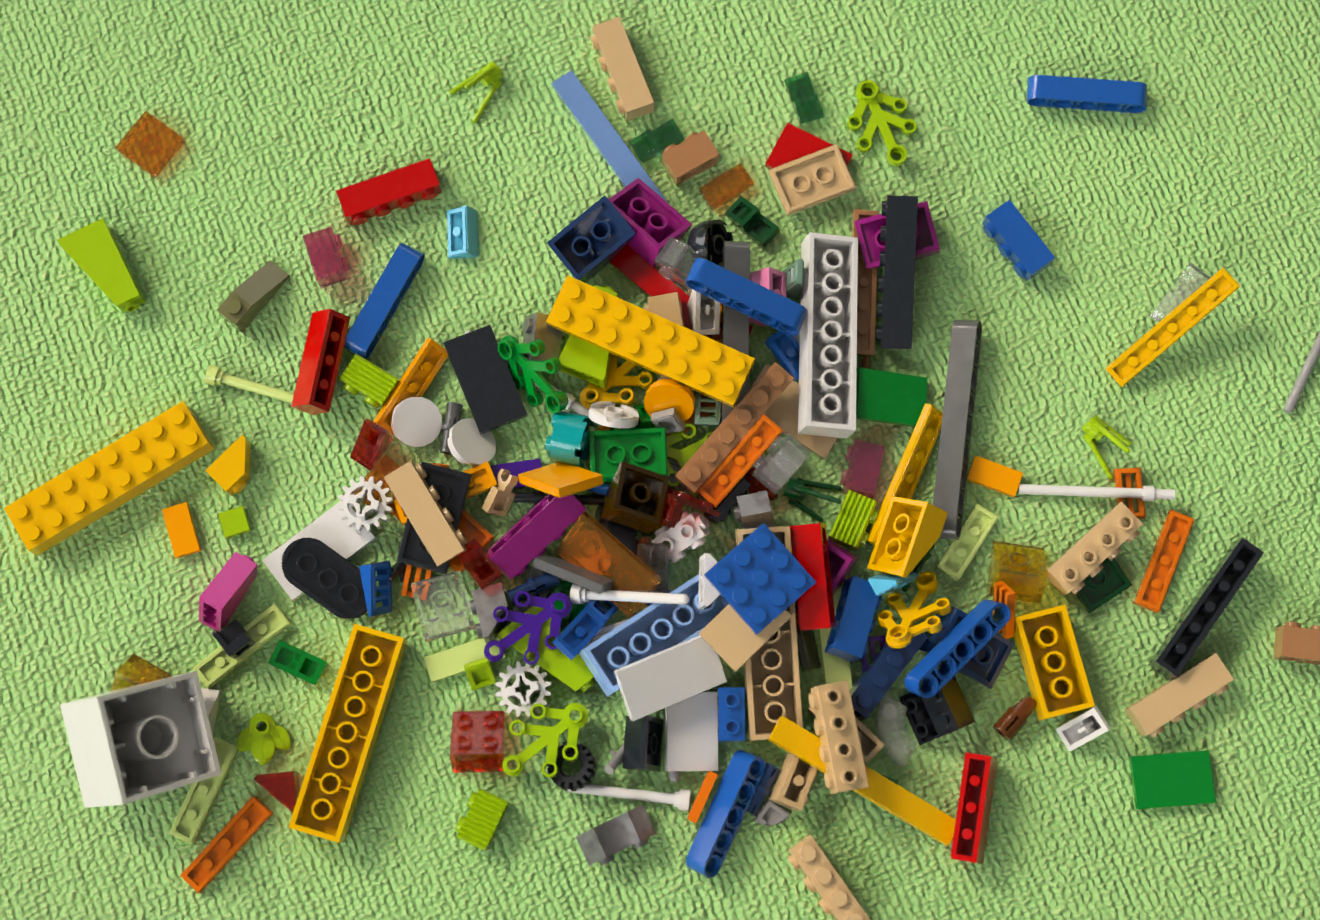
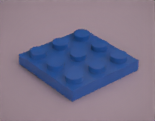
(759, 578)

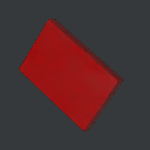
(796, 144)

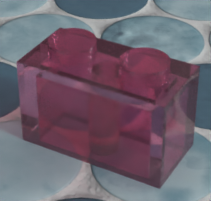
(326, 257)
(863, 468)

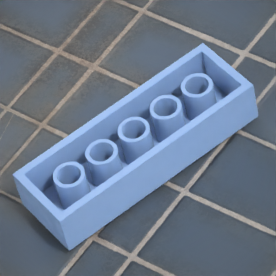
(649, 633)

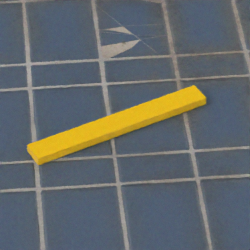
(880, 790)

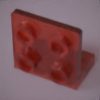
(673, 507)
(477, 741)

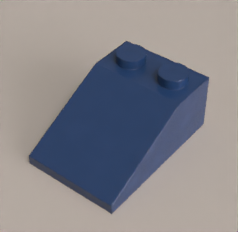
(592, 240)
(986, 663)

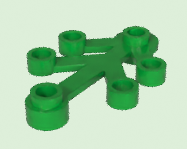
(512, 350)

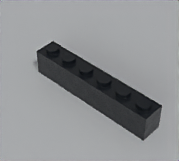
(898, 272)
(1205, 608)

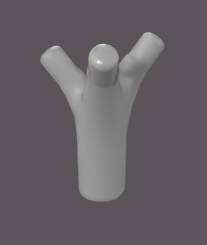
(615, 761)

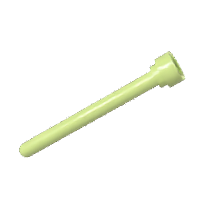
(216, 376)

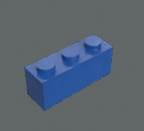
(1017, 240)
(853, 620)

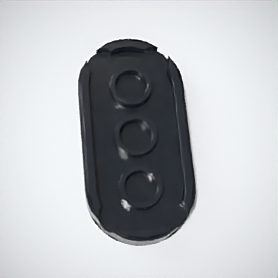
(325, 577)

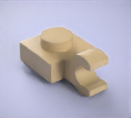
(501, 497)

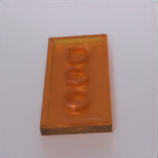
(599, 551)

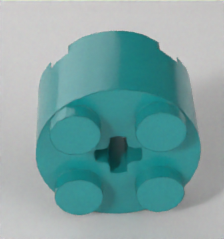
(569, 438)

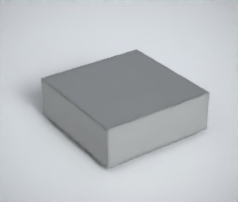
(668, 419)

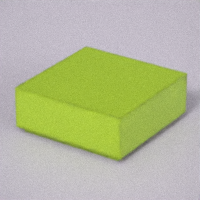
(234, 522)
(480, 673)

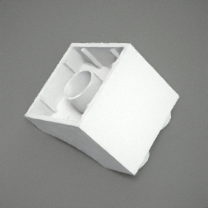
(140, 740)

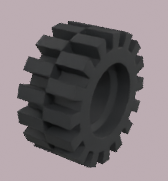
(582, 777)

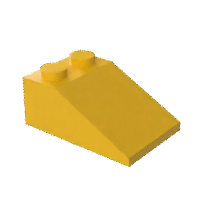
(906, 535)

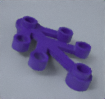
(531, 624)

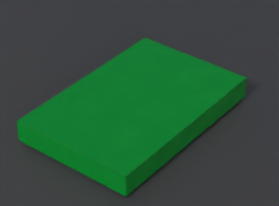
(889, 397)
(635, 446)
(1172, 779)

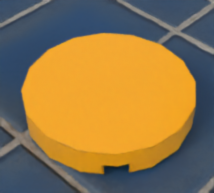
(669, 394)

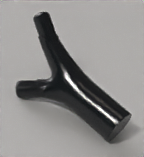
(398, 569)

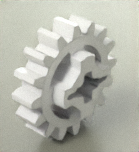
(368, 492)
(535, 686)

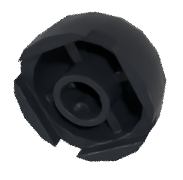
(708, 240)

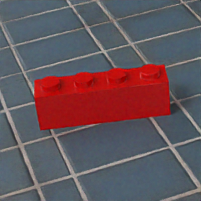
(389, 191)
(320, 362)
(811, 550)
(974, 808)

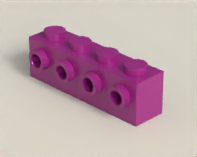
(535, 532)

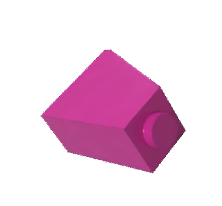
(226, 591)

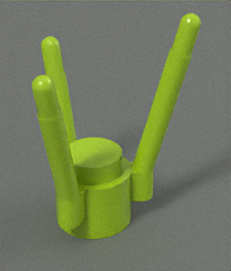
(487, 76)
(1097, 429)

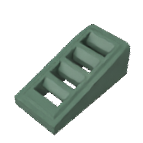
(794, 278)
(706, 421)

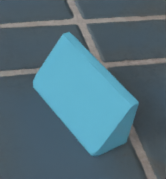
(462, 232)
(886, 582)

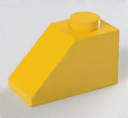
(232, 467)

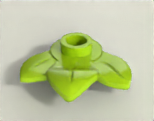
(263, 742)

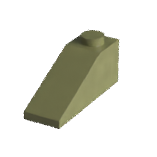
(252, 295)

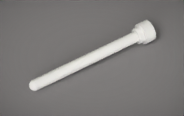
(581, 595)
(678, 799)

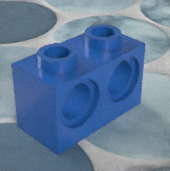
(731, 714)

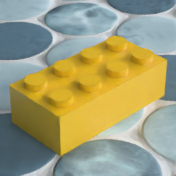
(1052, 662)

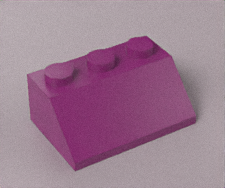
(649, 218)

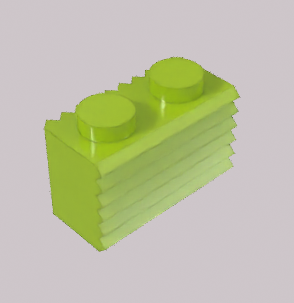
(368, 381)
(853, 521)
(482, 819)

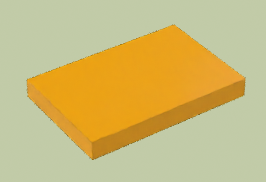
(560, 479)

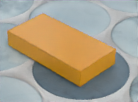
(994, 476)
(181, 530)

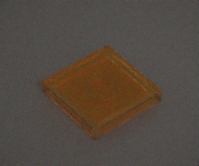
(150, 144)

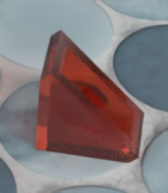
(370, 444)
(479, 565)
(282, 786)

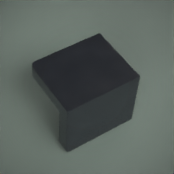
(234, 639)

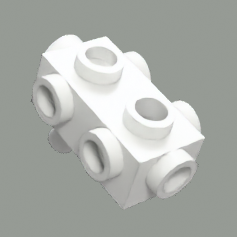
(687, 533)

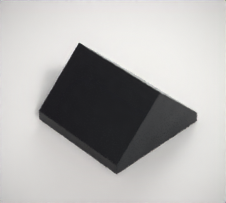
(643, 744)

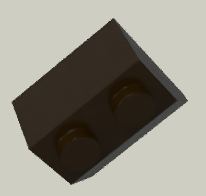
(636, 497)

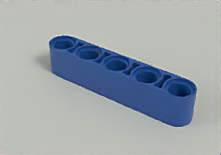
(1087, 94)
(746, 296)
(384, 300)
(946, 652)
(725, 813)

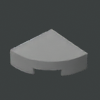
(771, 814)

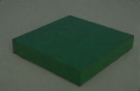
(1103, 586)

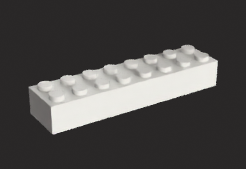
(828, 336)

